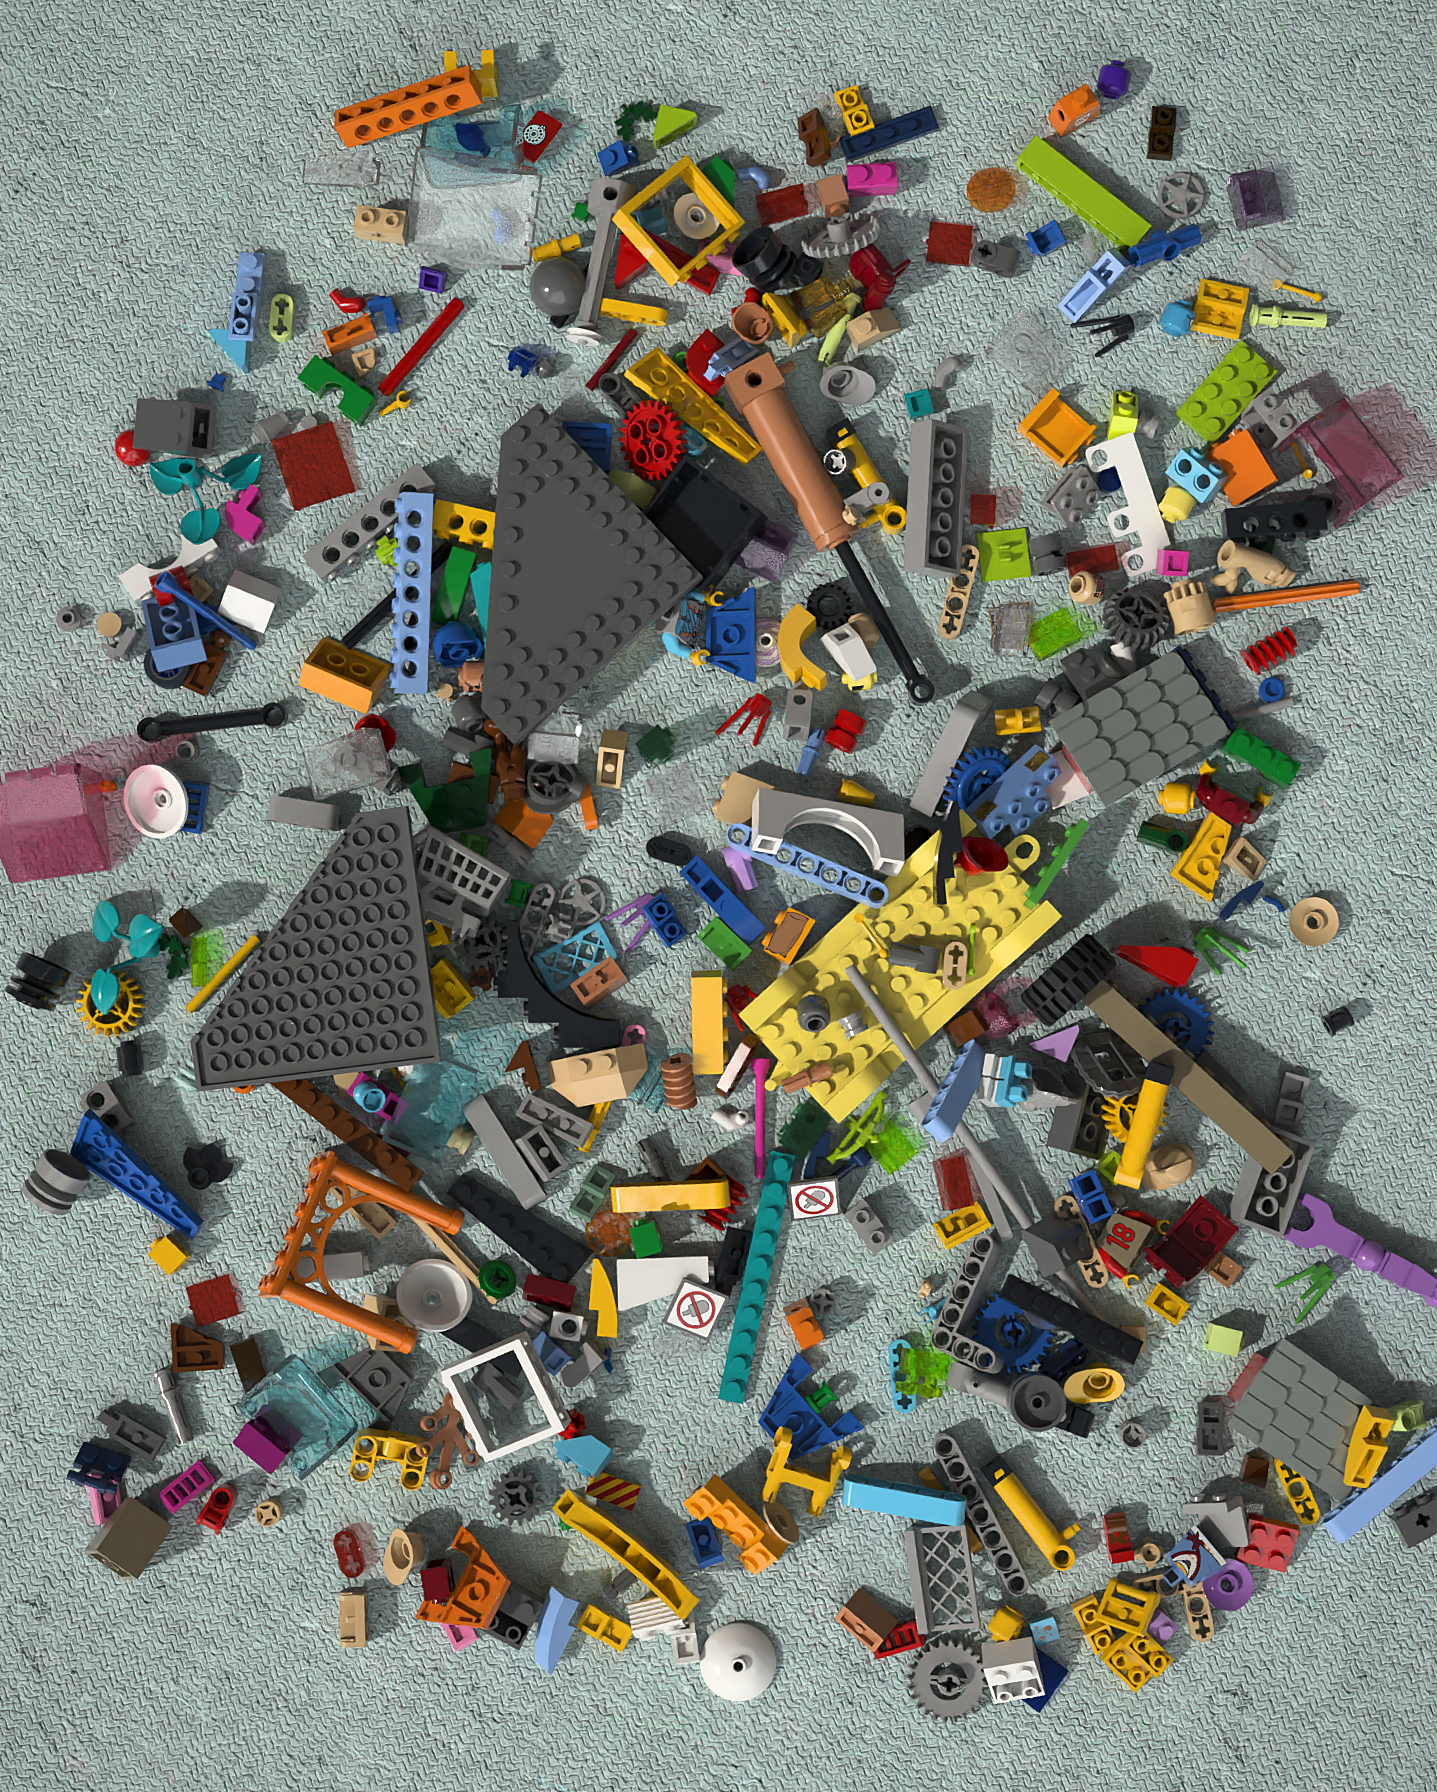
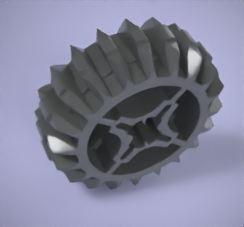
(1135, 618)

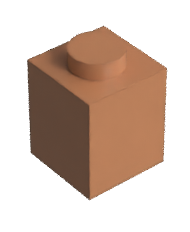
(833, 196)

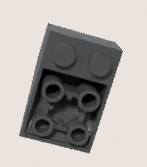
(174, 427)

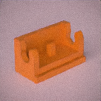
(349, 334)

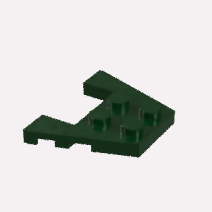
(457, 803)

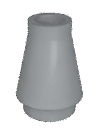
(270, 427)

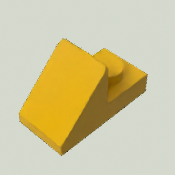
(1166, 1303)

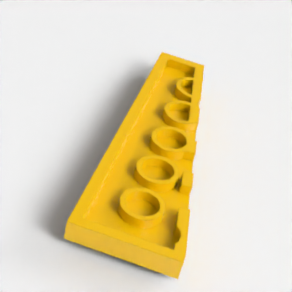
(668, 383)

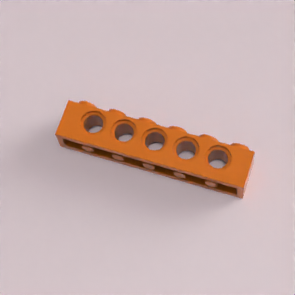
(408, 106)

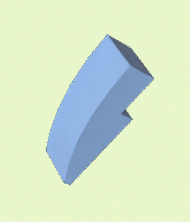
(1094, 284)
(554, 1628)

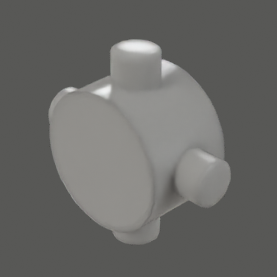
(309, 421)

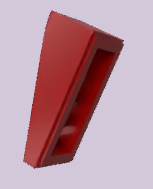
(911, 1644)

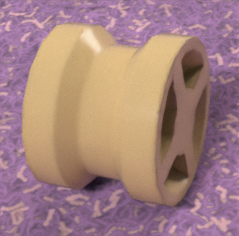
(461, 1139)
(265, 1516)

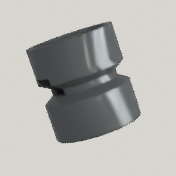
(1047, 554)
(1055, 698)

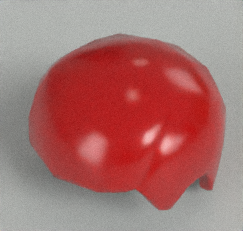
(127, 454)

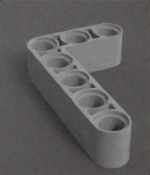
(965, 717)
(967, 1307)

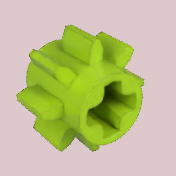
(386, 549)

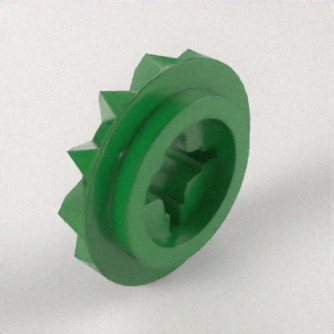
(503, 1273)

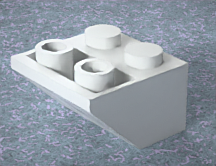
(1012, 1670)

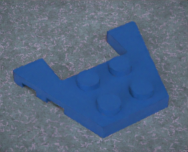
(792, 1411)

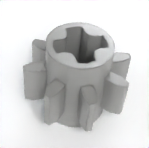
(558, 927)

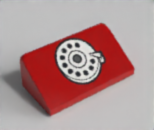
(538, 135)

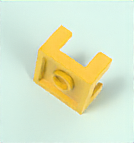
(486, 76)

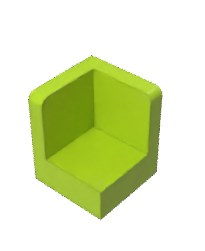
(1108, 1166)

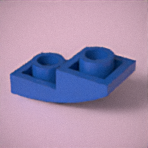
(663, 920)

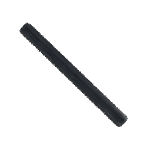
(374, 617)

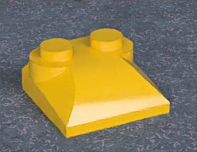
(784, 318)

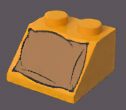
(788, 935)

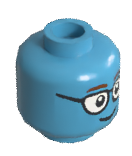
(1177, 318)

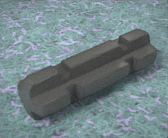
(620, 1583)

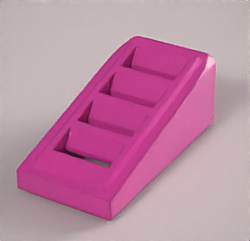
(167, 1499)

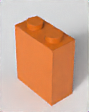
(1244, 464)

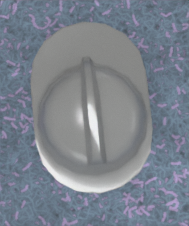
(847, 384)

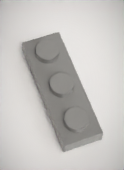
(555, 1120)

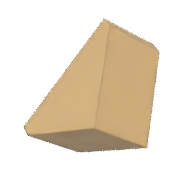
(1244, 859)

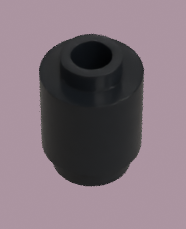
(130, 1058)

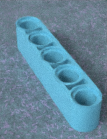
(904, 1500)

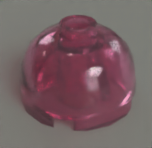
(996, 1015)

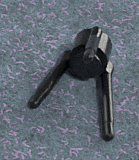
(1119, 326)

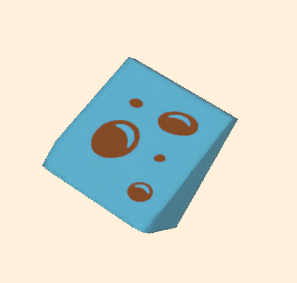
(1043, 1629)

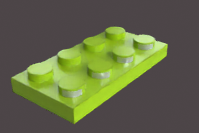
(1226, 392)

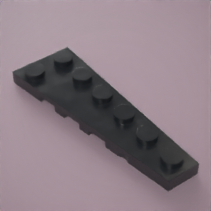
(536, 1241)

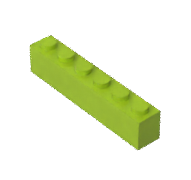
(1082, 194)

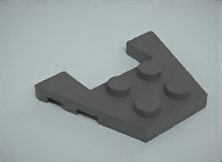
(375, 1379)

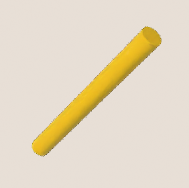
(219, 977)

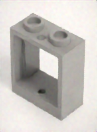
(1272, 416)

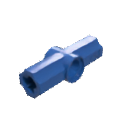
(1164, 245)

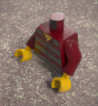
(1226, 802)

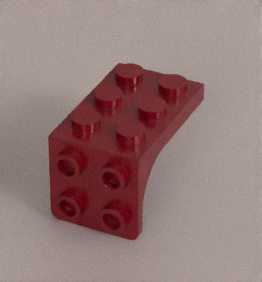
(1191, 1243)

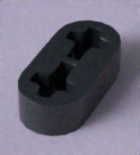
(671, 846)

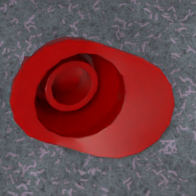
(981, 856)

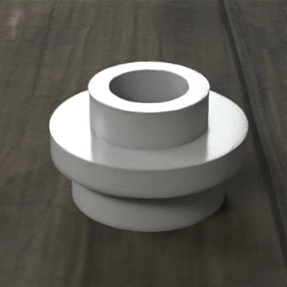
(75, 622)
(180, 746)

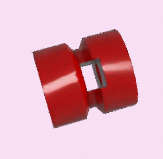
(180, 576)
(846, 730)

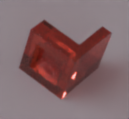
(982, 509)

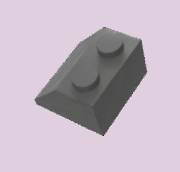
(1091, 671)
(1056, 1244)

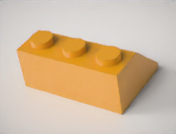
(344, 675)

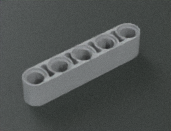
(504, 1151)

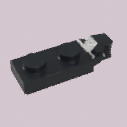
(732, 1259)

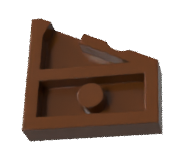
(195, 1350)

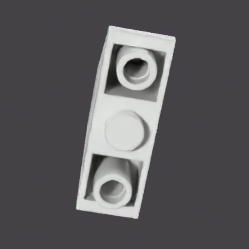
(848, 651)

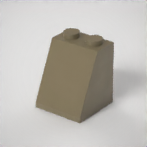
(129, 1538)

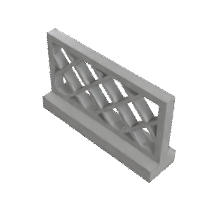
(921, 1584)

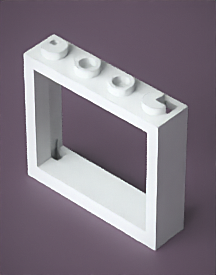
(538, 1379)

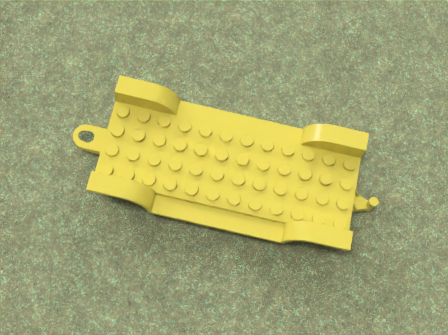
(911, 997)

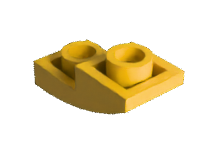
(855, 112)
(1097, 1633)

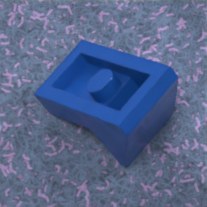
(705, 1542)

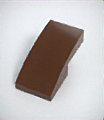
(815, 136)
(966, 1027)

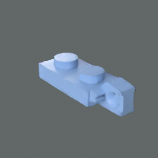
(730, 357)

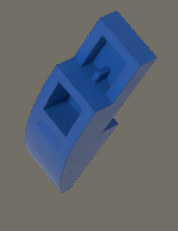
(722, 900)

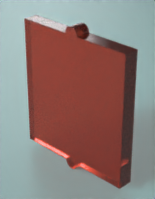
(949, 244)
(212, 1300)

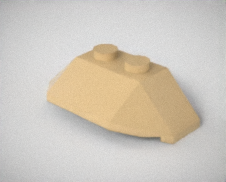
(599, 1074)

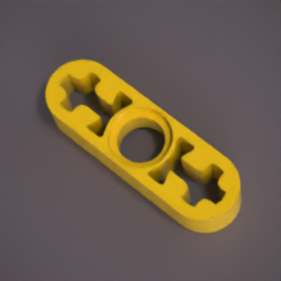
(633, 312)
(1297, 1508)

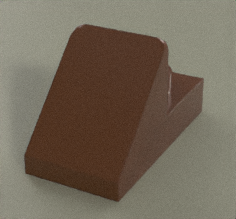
(524, 1059)
(707, 1170)

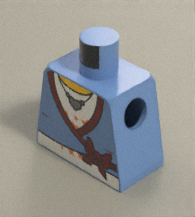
(1193, 1559)

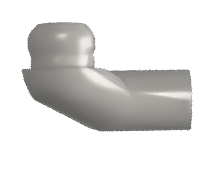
(948, 366)

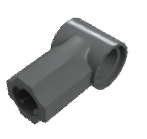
(464, 742)
(919, 957)
(492, 1381)

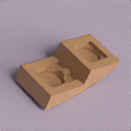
(1224, 1270)

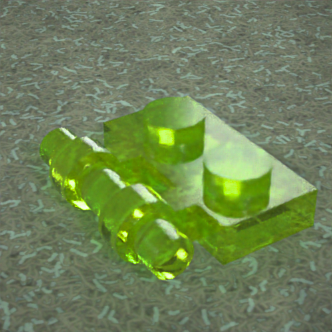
(922, 1364)

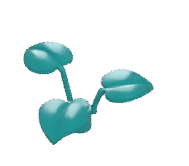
(171, 474)
(143, 944)

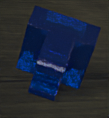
(523, 358)

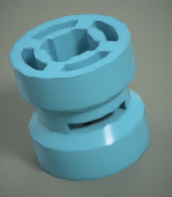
(374, 1099)

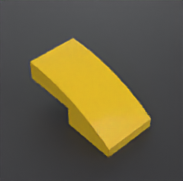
(605, 1627)

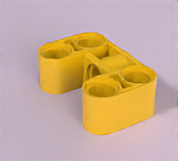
(389, 1446)

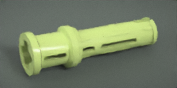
(1275, 313)
(836, 332)

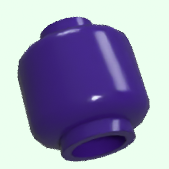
(1113, 80)

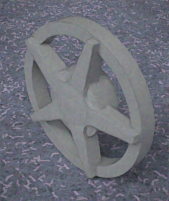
(1180, 195)
(582, 901)

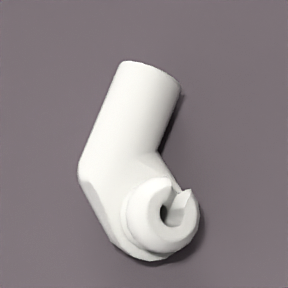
(731, 1121)

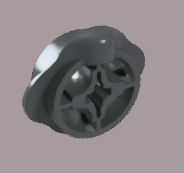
(557, 784)

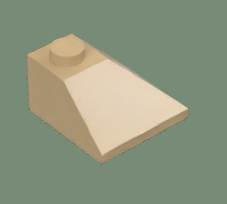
(386, 1307)

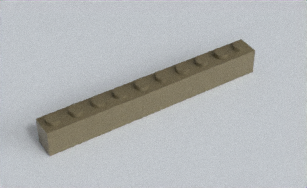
(1188, 1077)

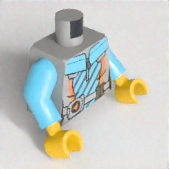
(682, 625)

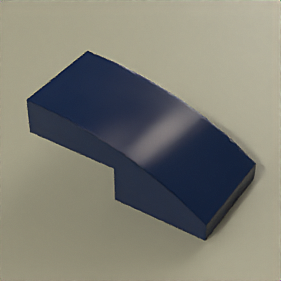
(1244, 896)
(820, 1149)

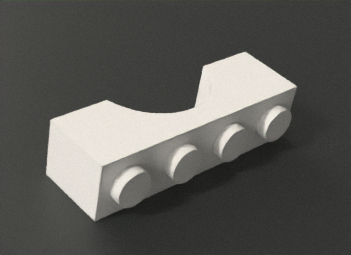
(191, 557)

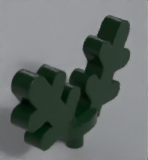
(638, 111)
(180, 961)

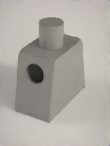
(798, 712)

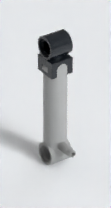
(994, 1389)

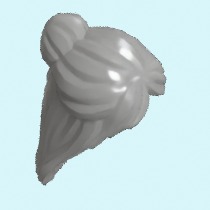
(1046, 1090)

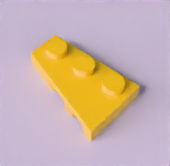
(1201, 859)

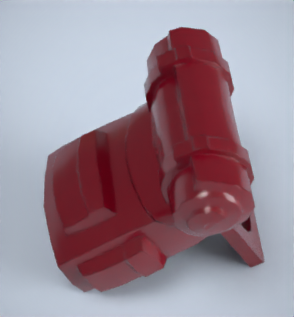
(875, 275)

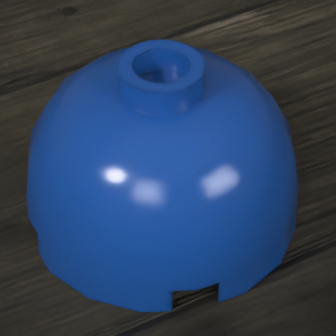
(456, 644)

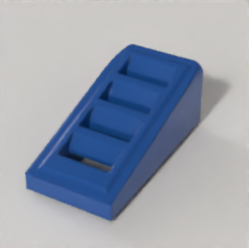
(203, 797)

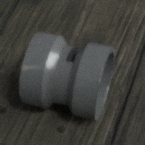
(834, 461)

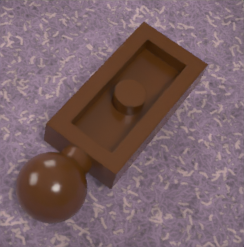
(205, 673)

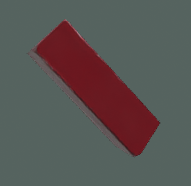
(549, 1292)

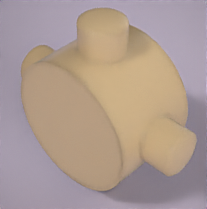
(850, 515)
(445, 691)
(925, 1287)

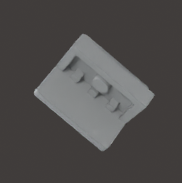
(1072, 496)

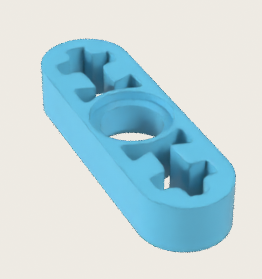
(897, 1395)

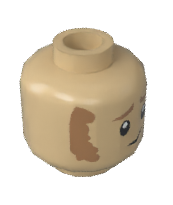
(866, 628)

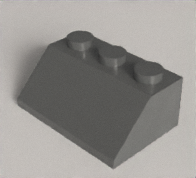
(1079, 1125)

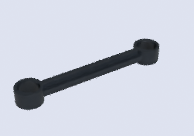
(211, 723)

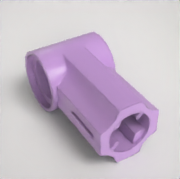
(740, 869)

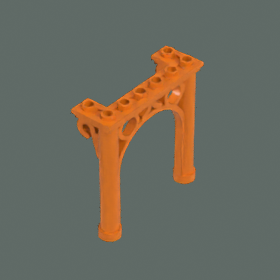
(330, 1304)

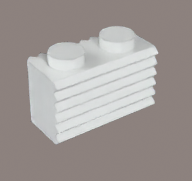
(653, 1617)

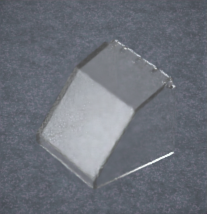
(472, 210)

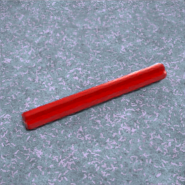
(421, 346)

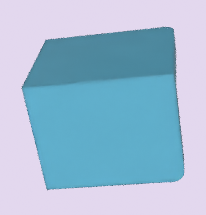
(651, 221)

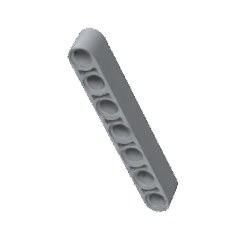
(983, 1525)

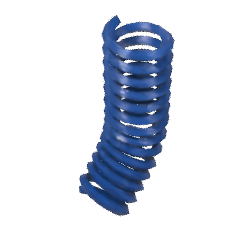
(1280, 907)
(607, 1362)

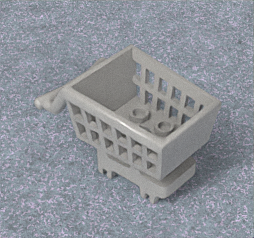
(461, 896)

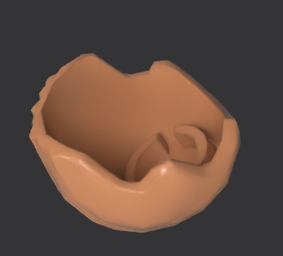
(752, 323)

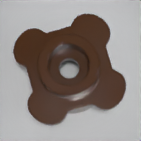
(475, 979)

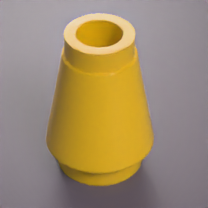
(854, 793)

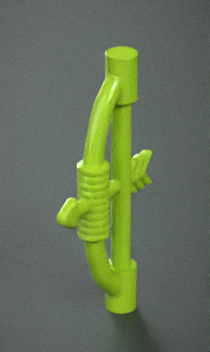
(855, 1126)

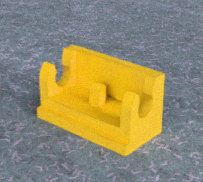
(961, 1225)

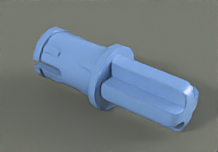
(811, 752)

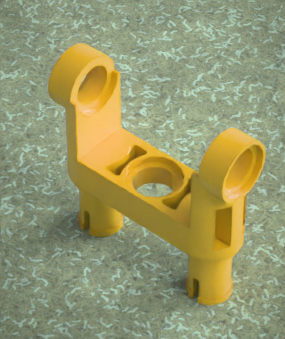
(781, 1472)

